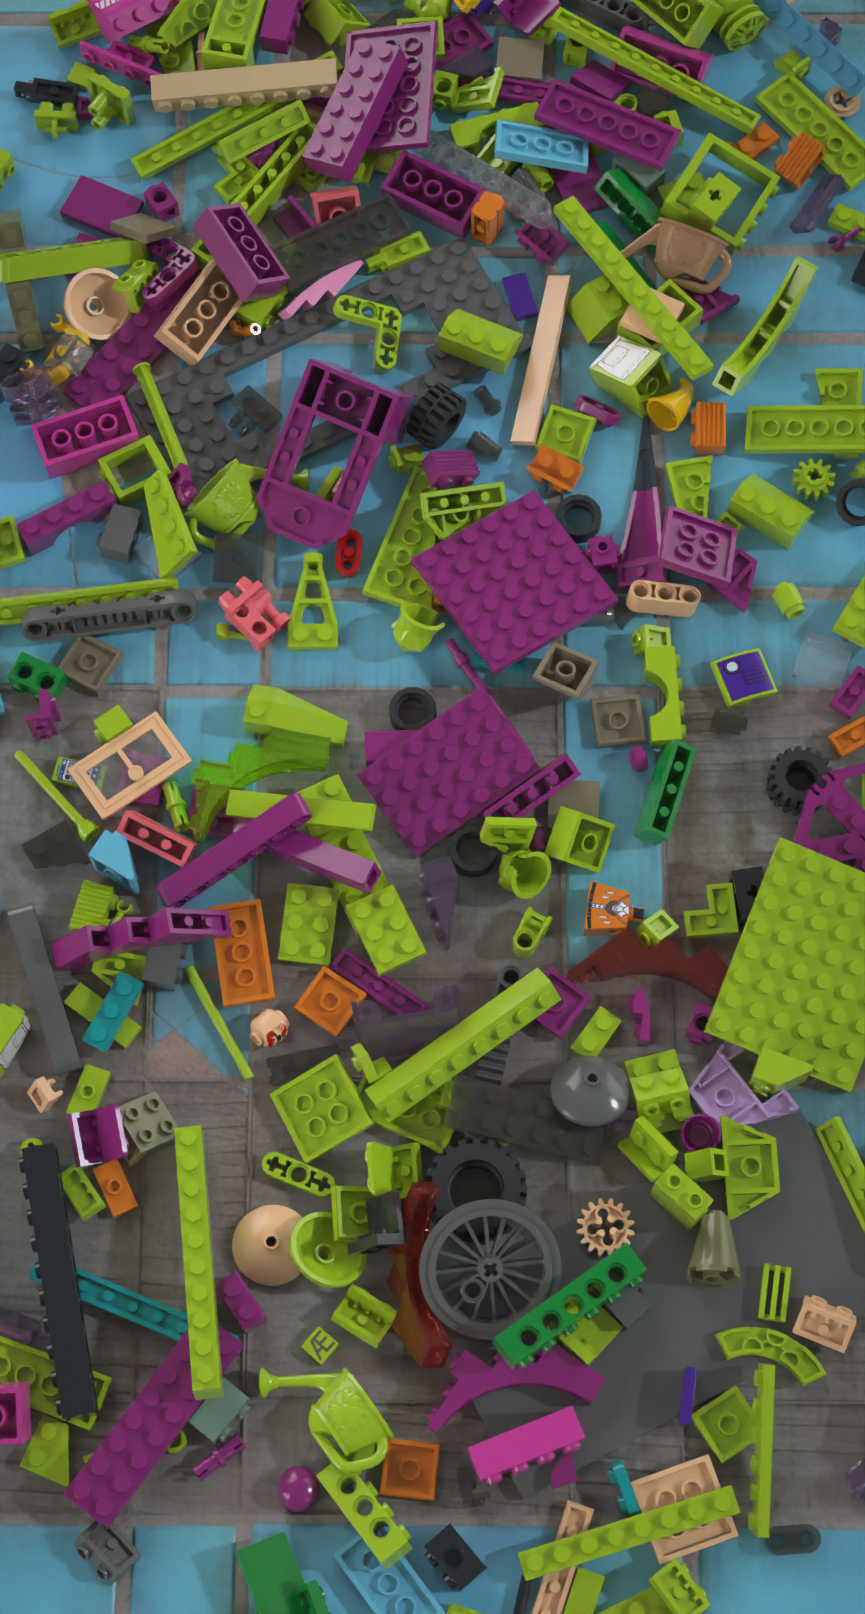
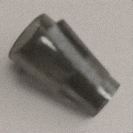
(484, 446)

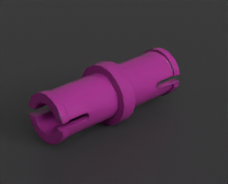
(218, 1457)

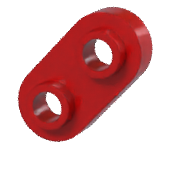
(349, 555)

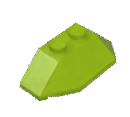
(459, 507)

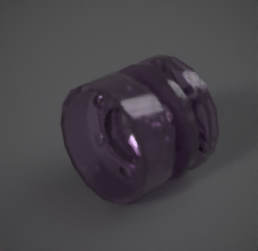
(30, 395)

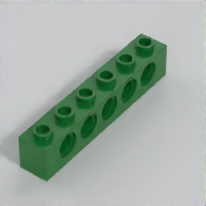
(621, 1261)

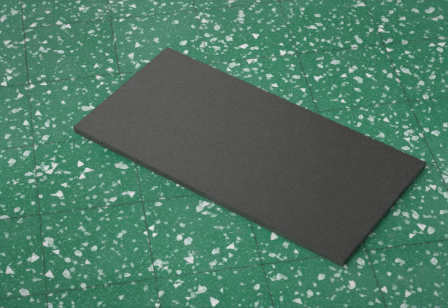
(799, 1228)

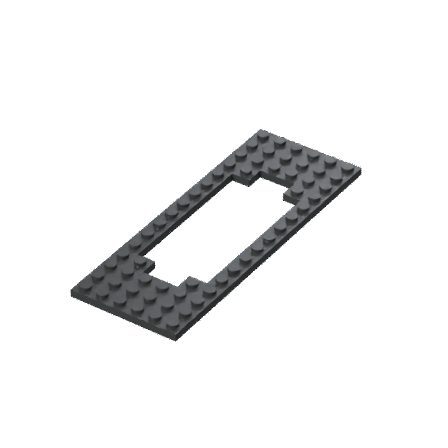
(437, 281)

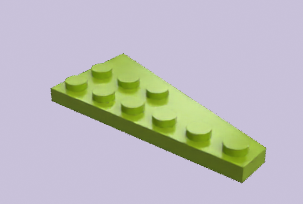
(392, 574)

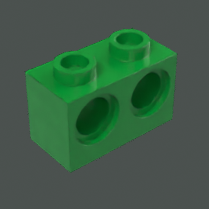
(41, 674)

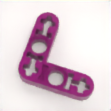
(157, 289)

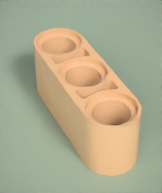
(672, 604)

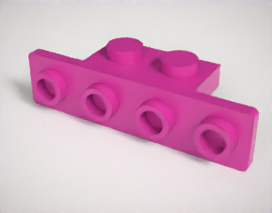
(122, 59)

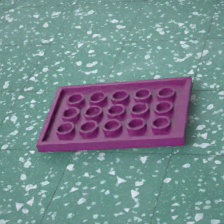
(409, 112)
(448, 772)

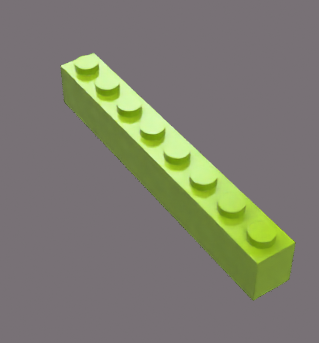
(268, 183)
(463, 1045)

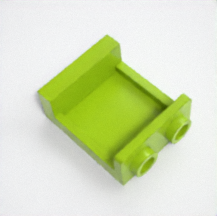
(681, 1197)

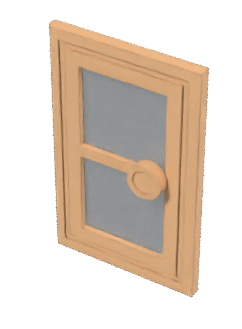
(129, 765)

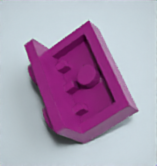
(546, 242)
(44, 725)

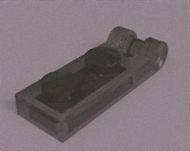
(298, 1063)

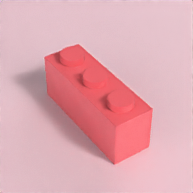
(157, 838)

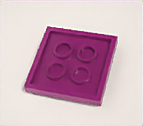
(697, 546)

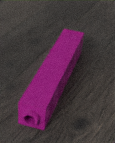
(323, 859)

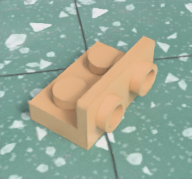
(825, 1323)

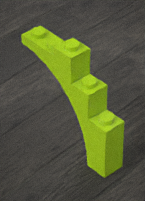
(761, 341)

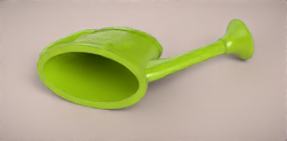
(230, 501)
(340, 1415)

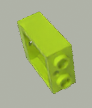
(136, 492)

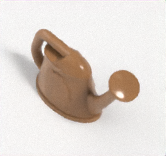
(684, 252)

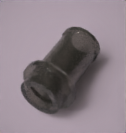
(486, 399)

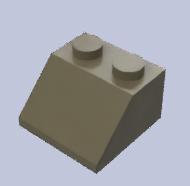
(567, 671)

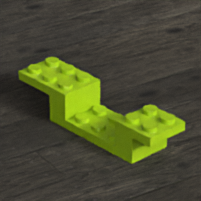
(232, 34)
(375, 918)

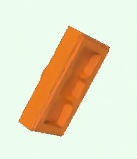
(115, 1188)

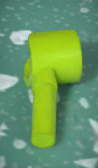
(223, 633)
(122, 913)

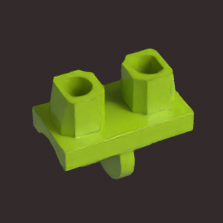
(56, 121)

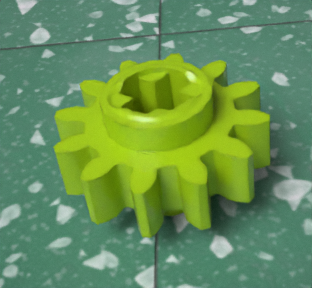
(822, 483)

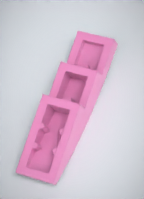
(325, 287)

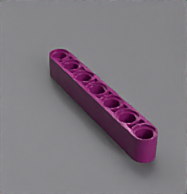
(234, 851)

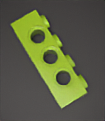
(386, 1549)

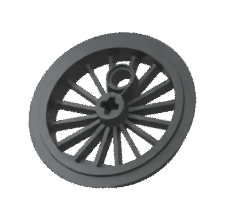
(524, 1223)

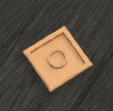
(633, 321)

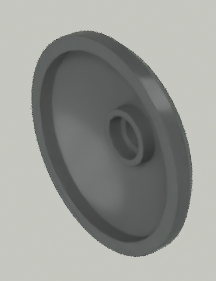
(588, 1101)

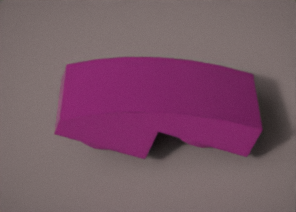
(640, 1011)

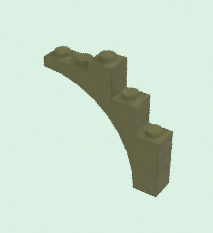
(20, 293)

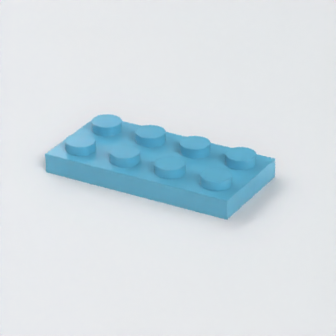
(540, 146)
(386, 1591)

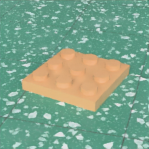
(679, 1484)

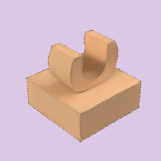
(42, 1094)

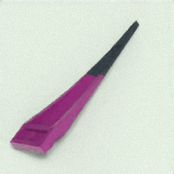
(644, 522)

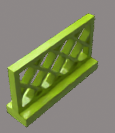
(262, 132)

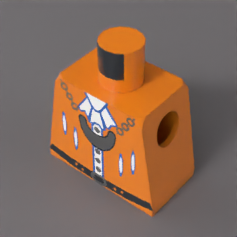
(609, 911)

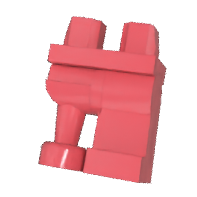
(246, 613)

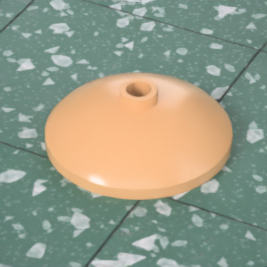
(110, 310)
(254, 1257)

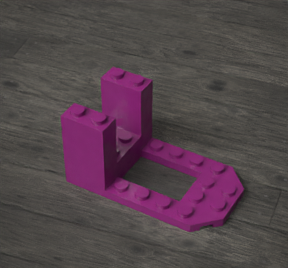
(351, 402)

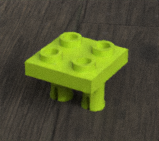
(108, 102)

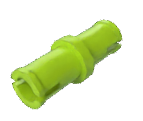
(149, 44)
(176, 806)

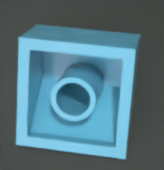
(114, 860)

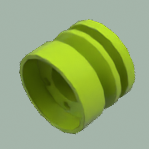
(739, 23)

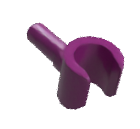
(841, 240)

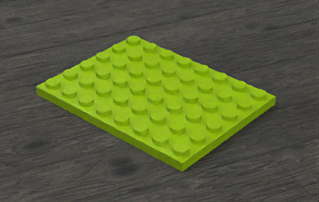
(800, 967)

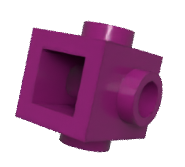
(603, 554)

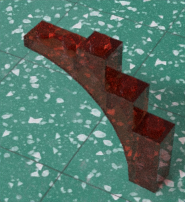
(415, 1320)

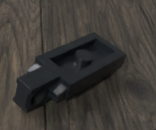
(46, 90)

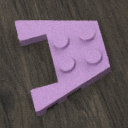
(724, 1093)

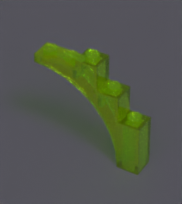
(248, 764)

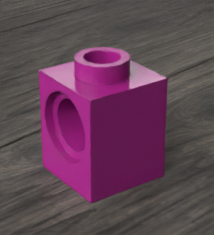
(166, 210)
(701, 1013)

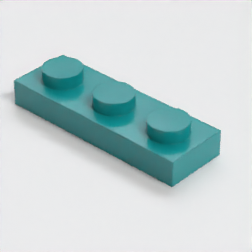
(113, 1012)

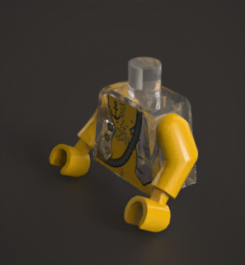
(68, 355)

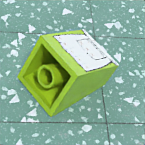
(631, 374)
(13, 1033)

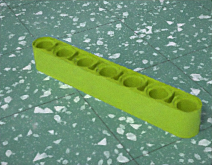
(70, 258)

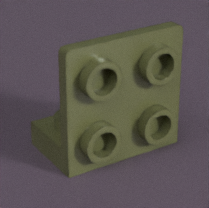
(146, 1126)

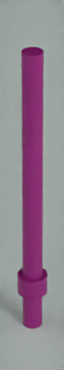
(463, 661)

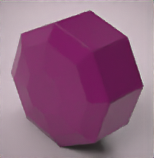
(638, 759)

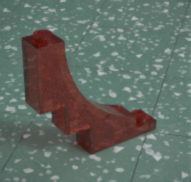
(629, 956)

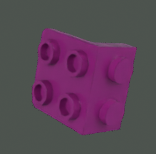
(527, 14)
(98, 1135)

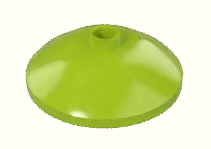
(314, 1238)

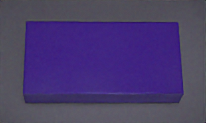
(520, 296)
(687, 1396)

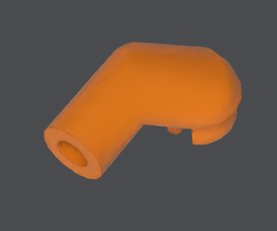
(245, 331)

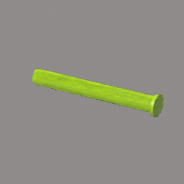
(159, 413)

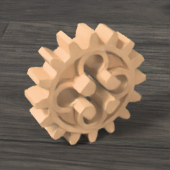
(591, 1218)

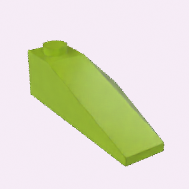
(279, 709)

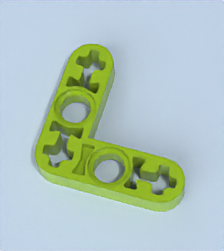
(379, 322)

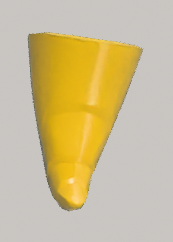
(670, 409)

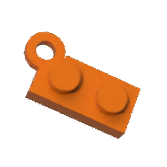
(757, 142)

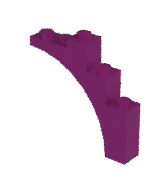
(475, 1378)

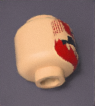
(269, 1028)

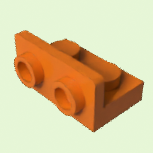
(556, 469)

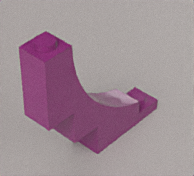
(137, 933)

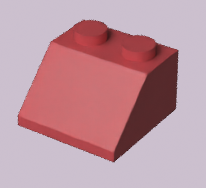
(333, 202)

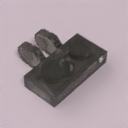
(256, 409)

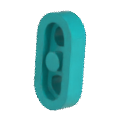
(618, 1476)

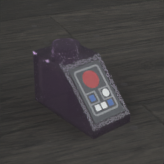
(470, 66)

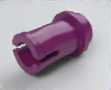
(538, 840)

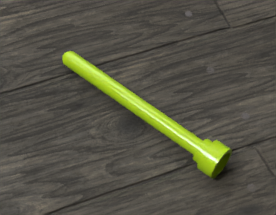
(86, 829)

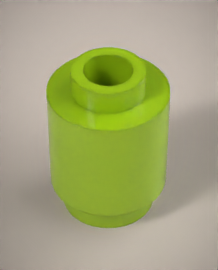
(540, 176)
(789, 600)

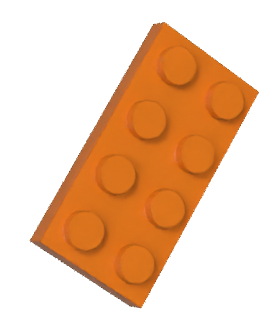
(244, 956)

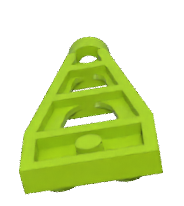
(312, 636)

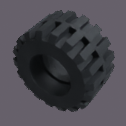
(436, 416)
(795, 761)

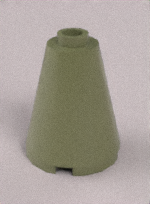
(714, 1254)

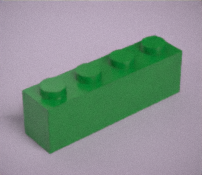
(665, 792)

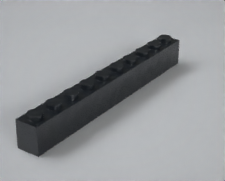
(60, 1283)

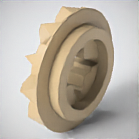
(832, 98)

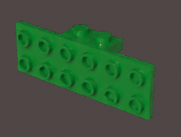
(277, 1580)

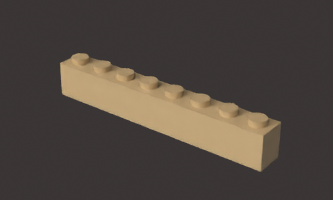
(244, 85)

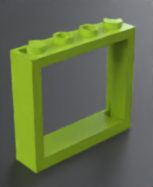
(739, 161)

